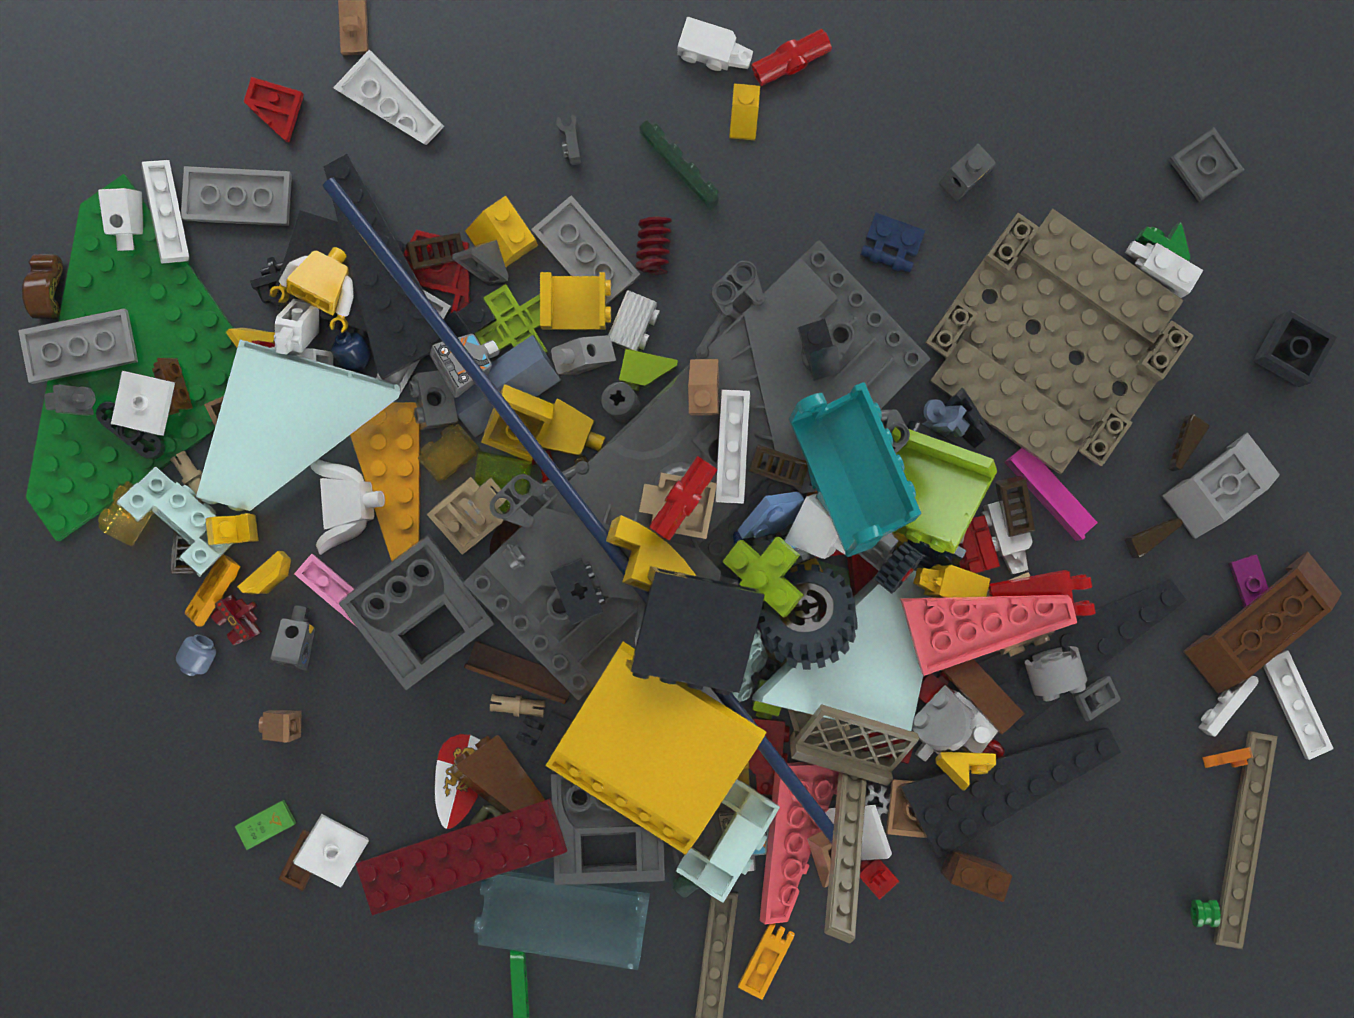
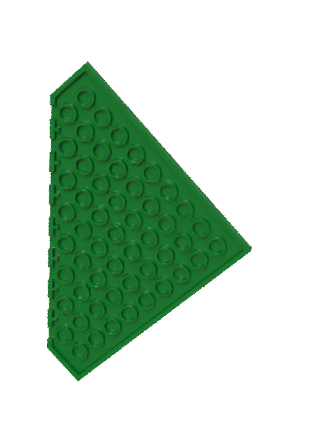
(170, 316)

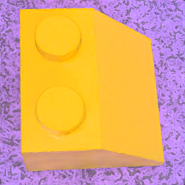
(505, 225)
(532, 411)

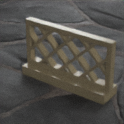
(847, 757)

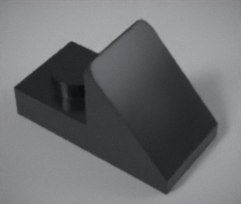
(470, 318)
(819, 349)

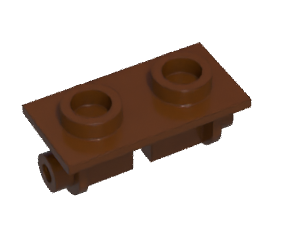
(170, 370)

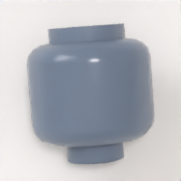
(196, 655)

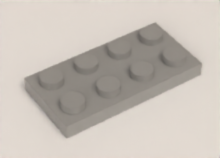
(236, 196)
(584, 247)
(78, 346)

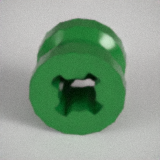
(1205, 913)

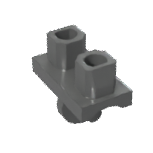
(71, 400)

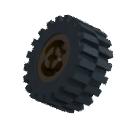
(812, 638)

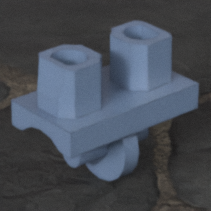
(945, 418)

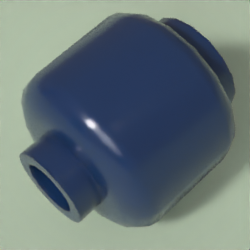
(351, 351)

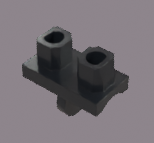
(264, 284)

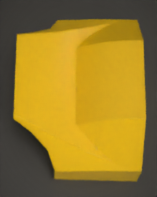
(267, 575)

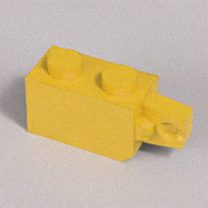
(951, 582)

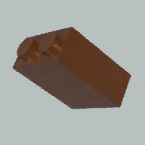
(976, 874)

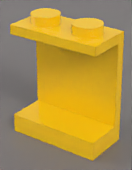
(574, 302)

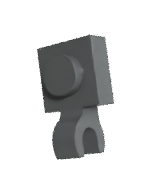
(570, 146)

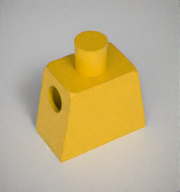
(570, 431)

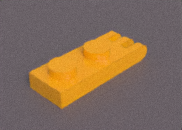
(212, 590)
(765, 961)

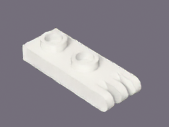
(1228, 703)

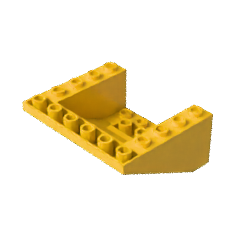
(655, 751)

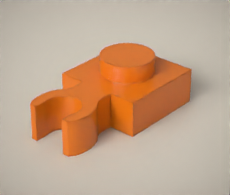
(1236, 758)

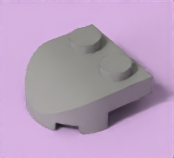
(944, 721)

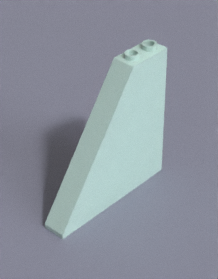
(280, 420)
(876, 675)

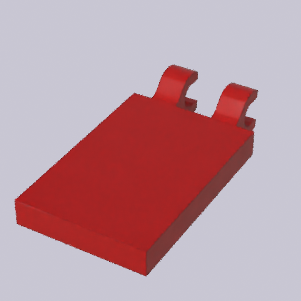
(1047, 584)

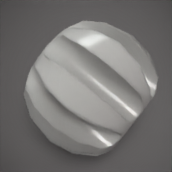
(879, 795)

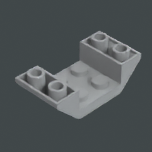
(1222, 487)

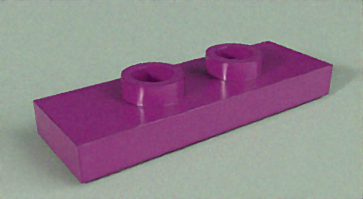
(1248, 578)

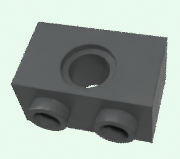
(426, 414)

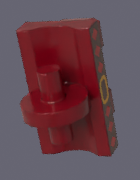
(239, 616)

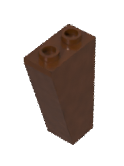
(496, 776)

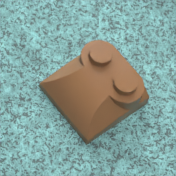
(900, 817)

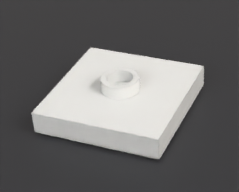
(143, 403)
(874, 839)
(331, 850)

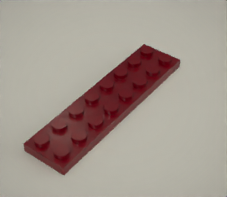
(461, 857)

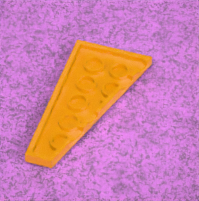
(389, 460)

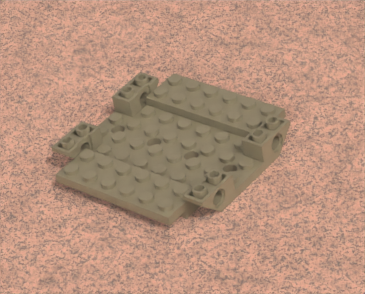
(1082, 303)

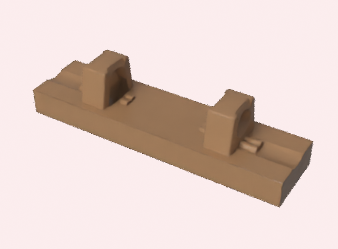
(353, 27)

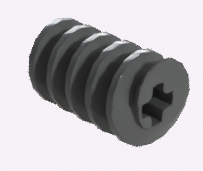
(614, 396)

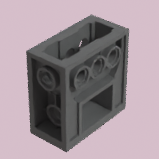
(402, 611)
(595, 818)

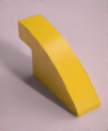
(646, 551)

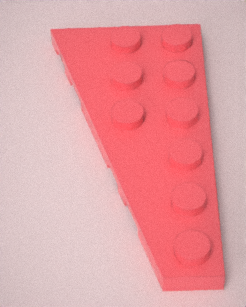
(968, 627)
(788, 842)

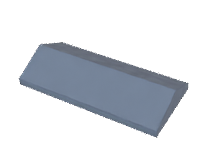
(522, 368)

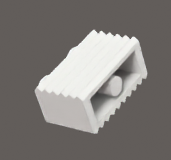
(633, 321)

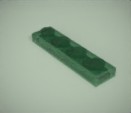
(686, 171)

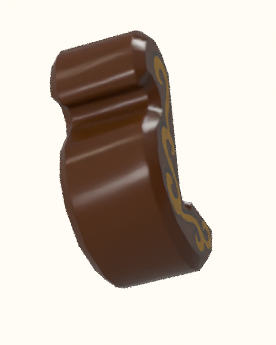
(40, 286)

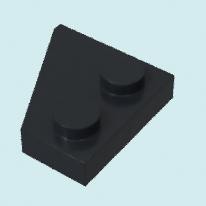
(978, 429)

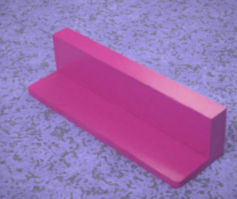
(1052, 494)

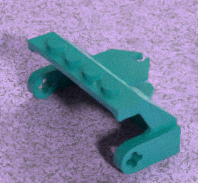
(854, 467)

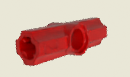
(791, 57)
(683, 498)

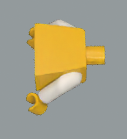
(320, 282)

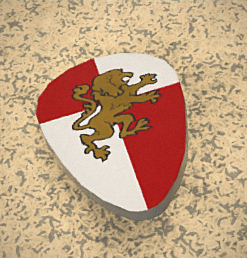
(452, 796)

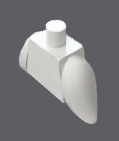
(345, 503)

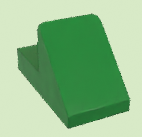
(1174, 242)

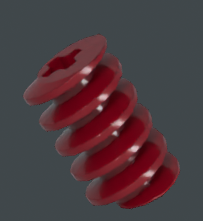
(652, 245)

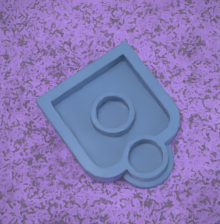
(772, 515)

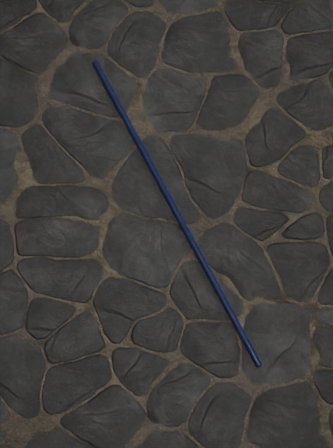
(547, 465)

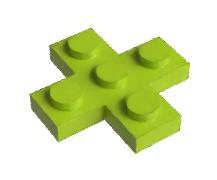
(513, 321)
(767, 572)

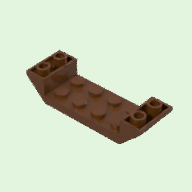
(1265, 625)

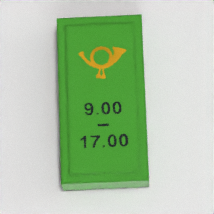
(265, 824)

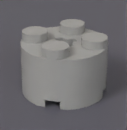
(1056, 673)

